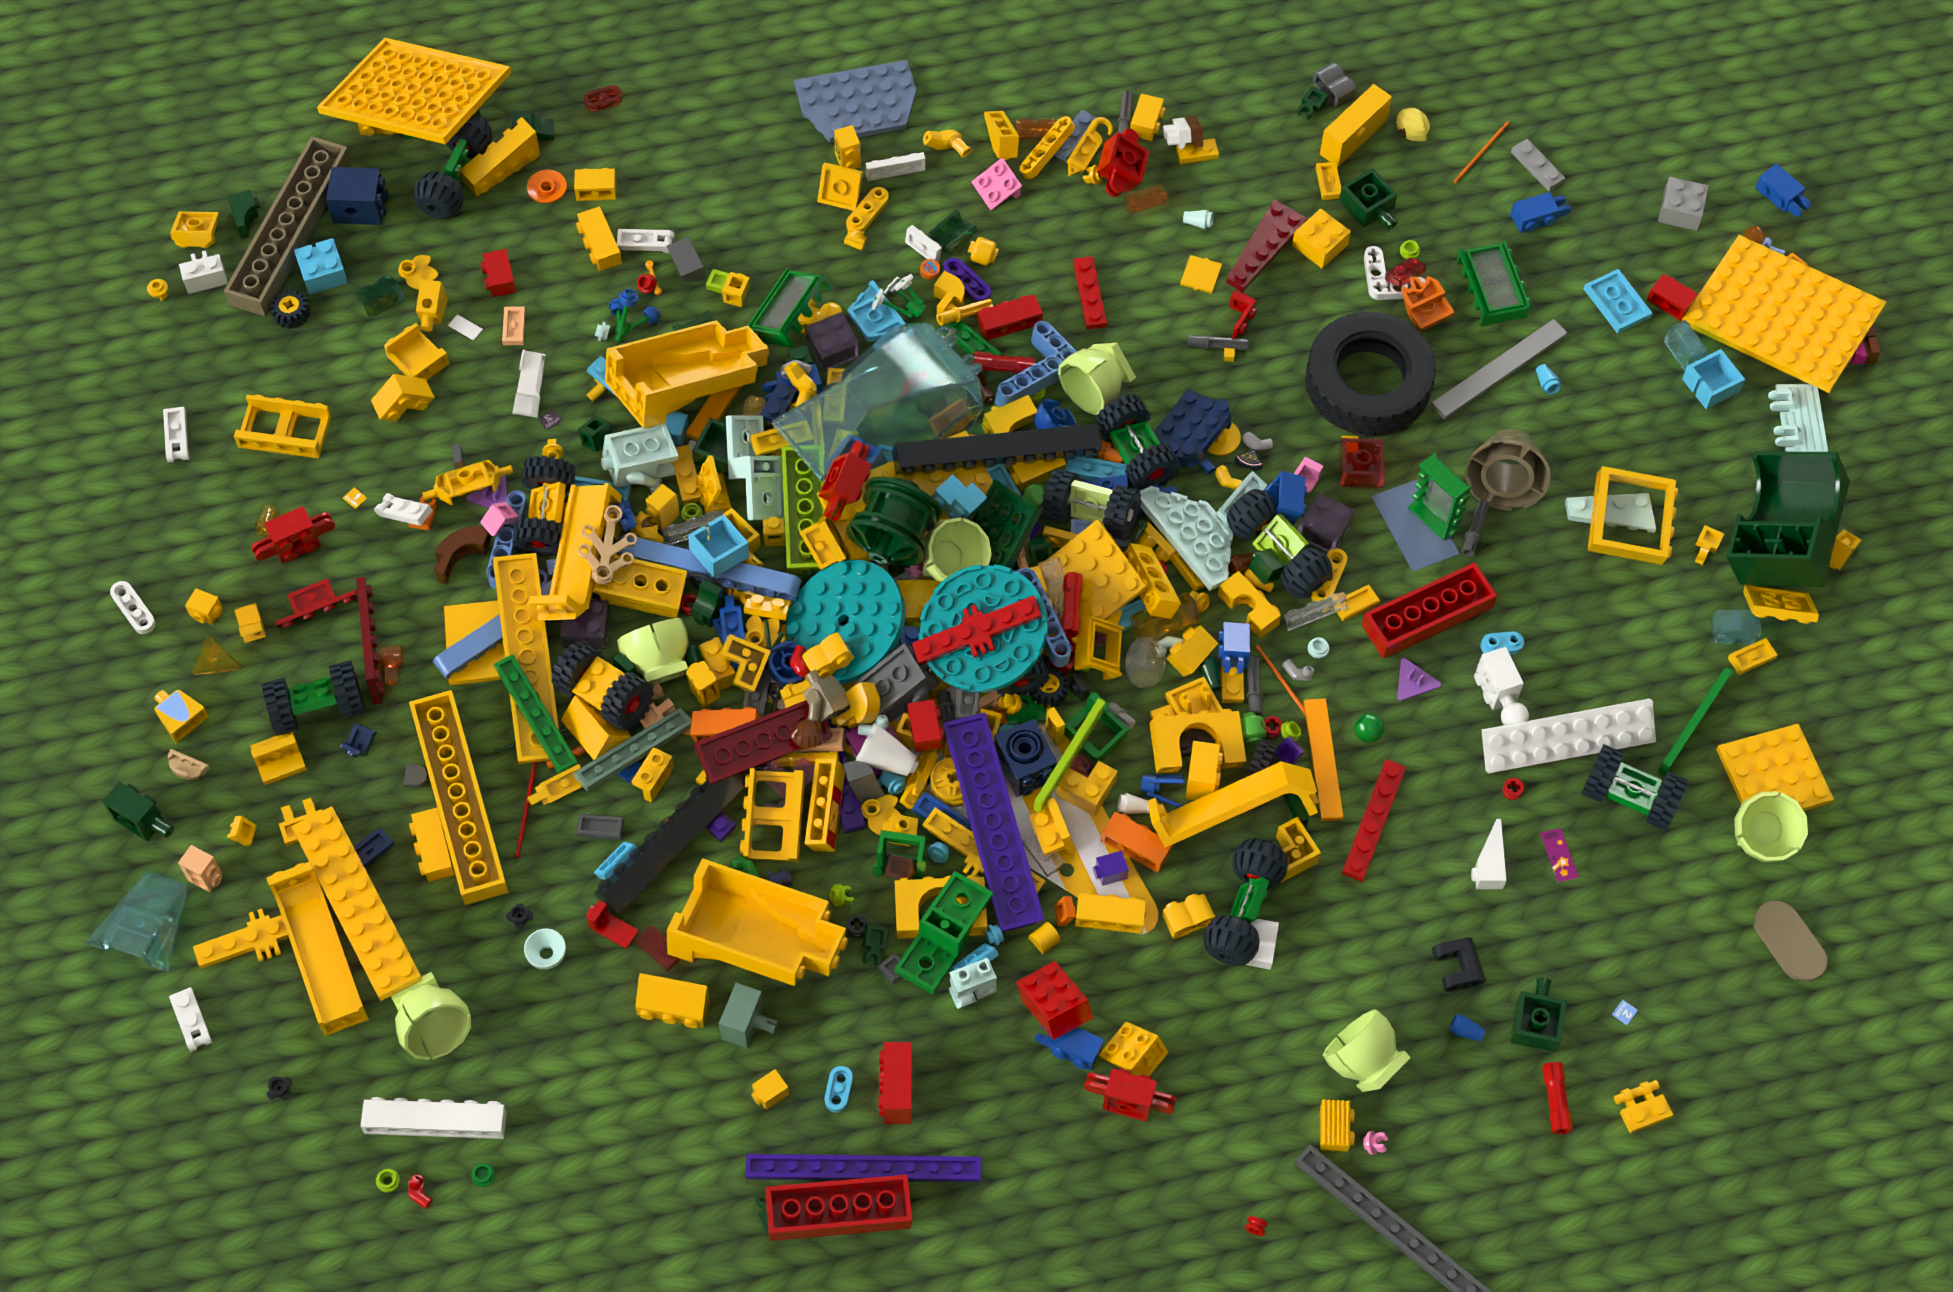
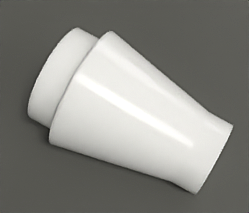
(1132, 804)

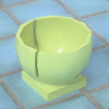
(1095, 376)
(954, 546)
(659, 653)
(1771, 826)
(430, 1017)
(1367, 1053)

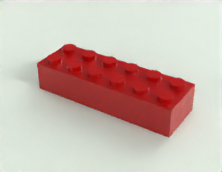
(1429, 610)
(838, 1207)

